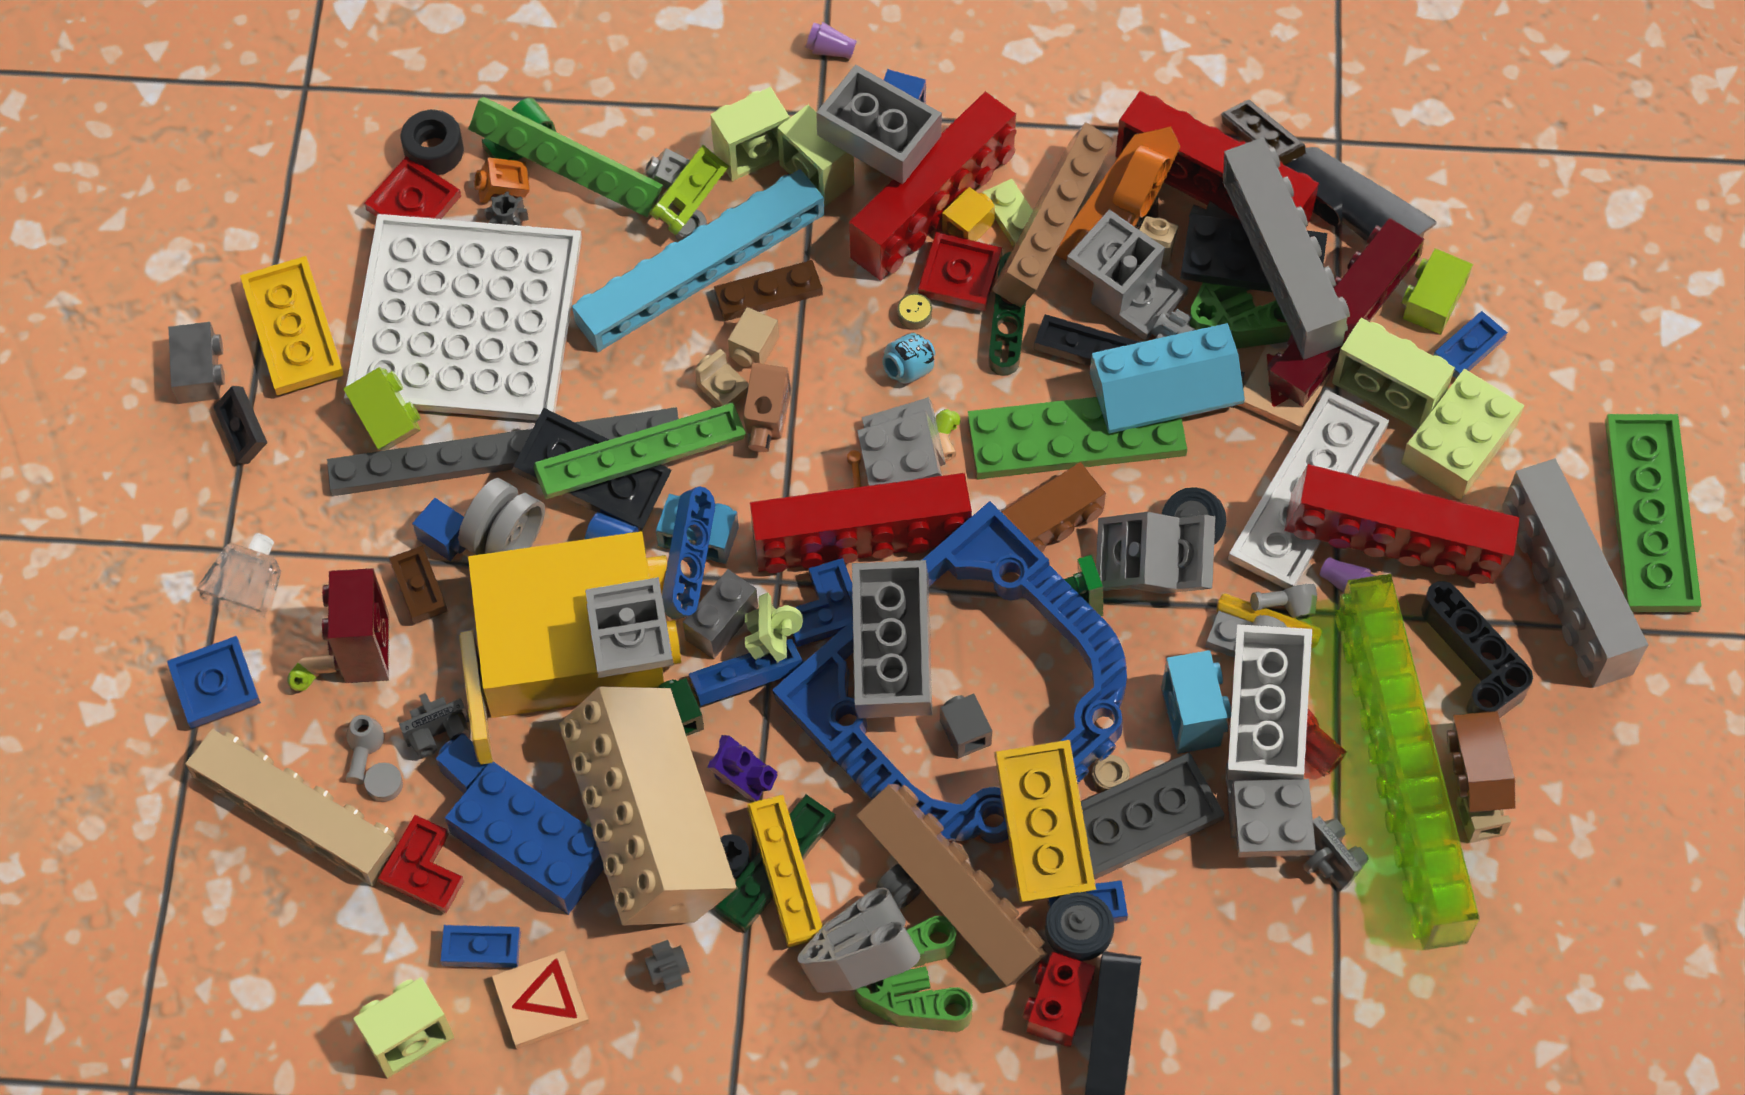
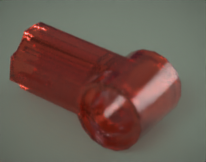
(1321, 749)

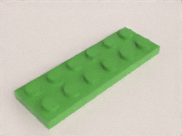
(1062, 435)
(1652, 513)

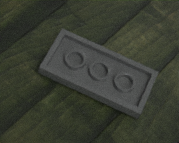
(1148, 814)

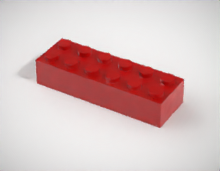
(1200, 159)
(908, 212)
(858, 522)
(1401, 524)

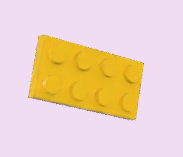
(291, 325)
(1044, 821)

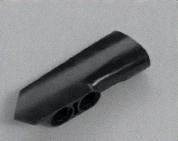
(1354, 199)

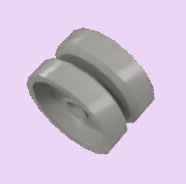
(501, 519)

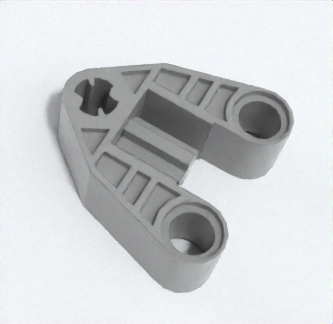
(860, 946)

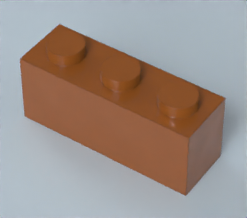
(1058, 507)
(1481, 762)

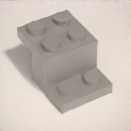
(1126, 274)
(901, 444)
(1155, 552)
(628, 627)
(1271, 817)

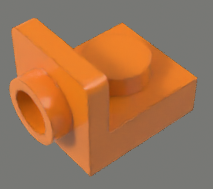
(501, 176)

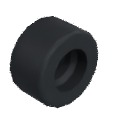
(430, 125)

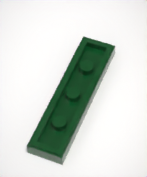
(753, 891)

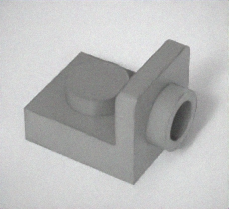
(665, 167)

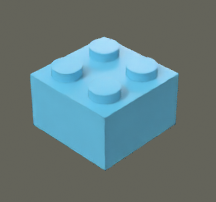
(1195, 701)

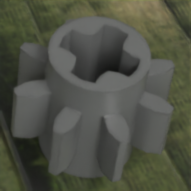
(506, 210)
(667, 965)

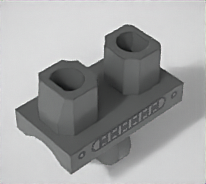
(432, 720)
(1332, 856)

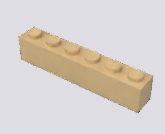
(292, 806)

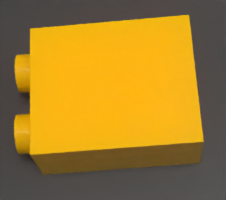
(537, 623)

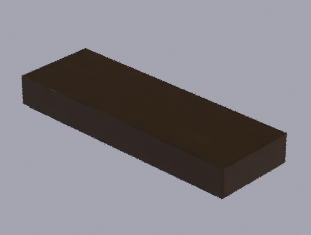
(1253, 123)

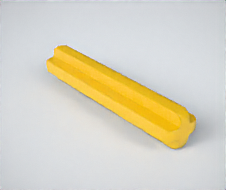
(1244, 610)

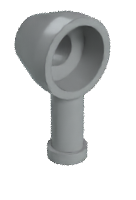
(1298, 600)
(362, 744)

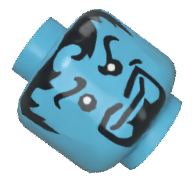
(908, 358)

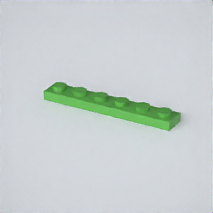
(565, 156)
(639, 451)

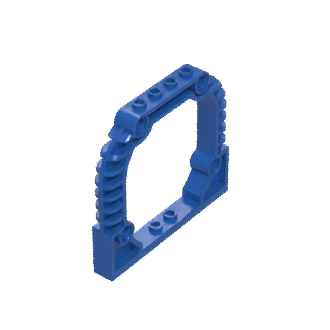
(986, 551)

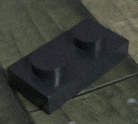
(240, 424)

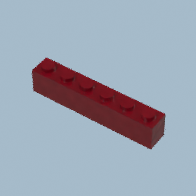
(1365, 289)

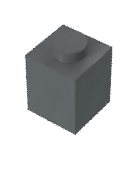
(965, 725)

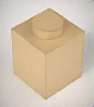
(753, 338)

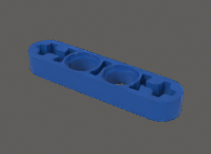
(694, 555)

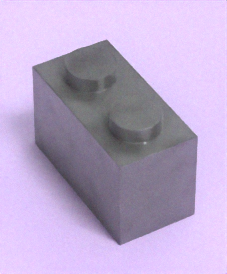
(195, 362)
(720, 614)

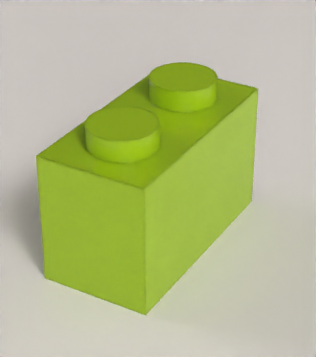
(1437, 290)
(383, 408)

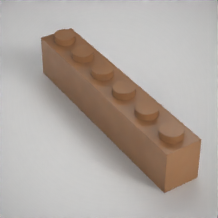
(1052, 215)
(952, 883)

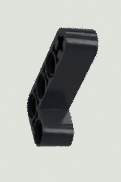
(1446, 610)
(1113, 1024)

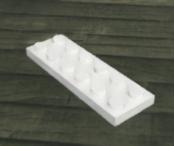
(1334, 438)

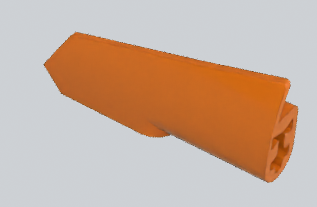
(1128, 185)

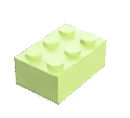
(1391, 373)
(1462, 434)

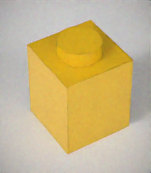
(969, 215)

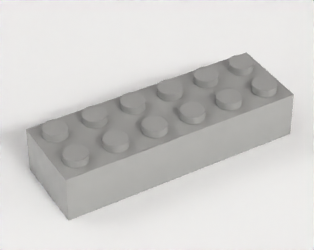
(1285, 248)
(1574, 574)

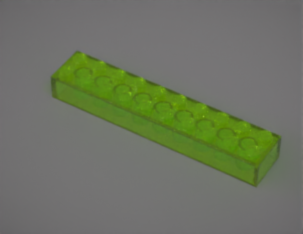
(1406, 764)

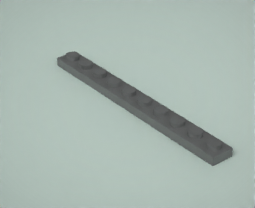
(461, 456)

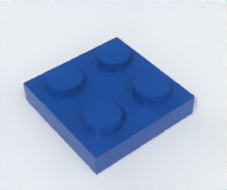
(213, 682)

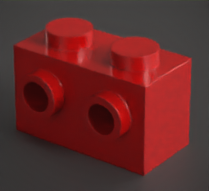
(1060, 999)

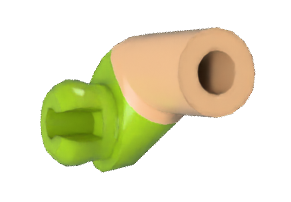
(947, 421)
(308, 670)

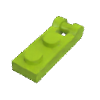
(689, 189)

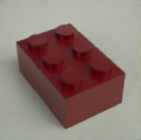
(356, 625)

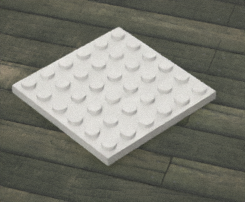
(468, 314)

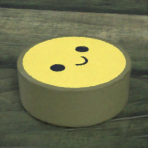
(914, 311)

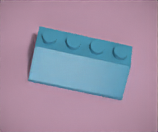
(1167, 378)

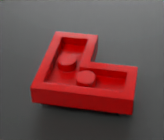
(413, 868)

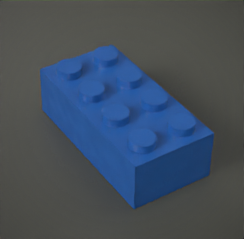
(527, 837)

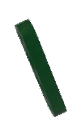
(1006, 313)

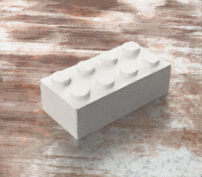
(1269, 703)

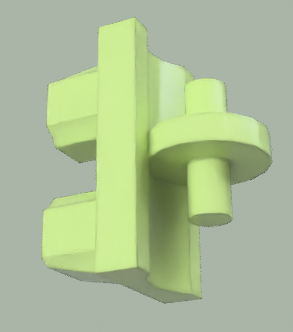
(770, 628)

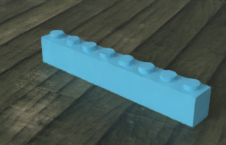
(698, 260)

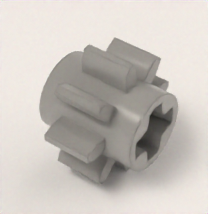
(1172, 324)

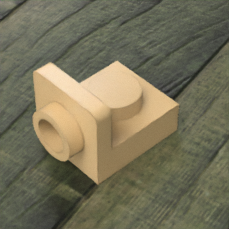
(1161, 232)
(720, 380)

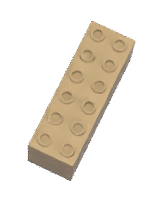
(646, 806)

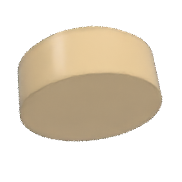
(1110, 772)

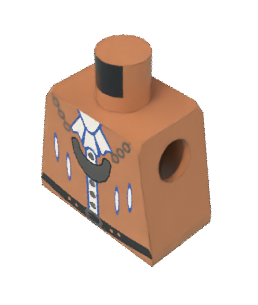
(766, 404)

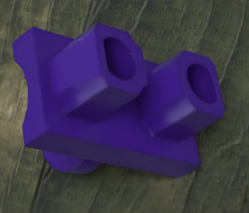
(741, 769)

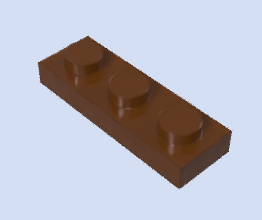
(768, 290)

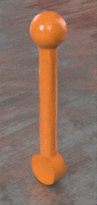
(854, 459)

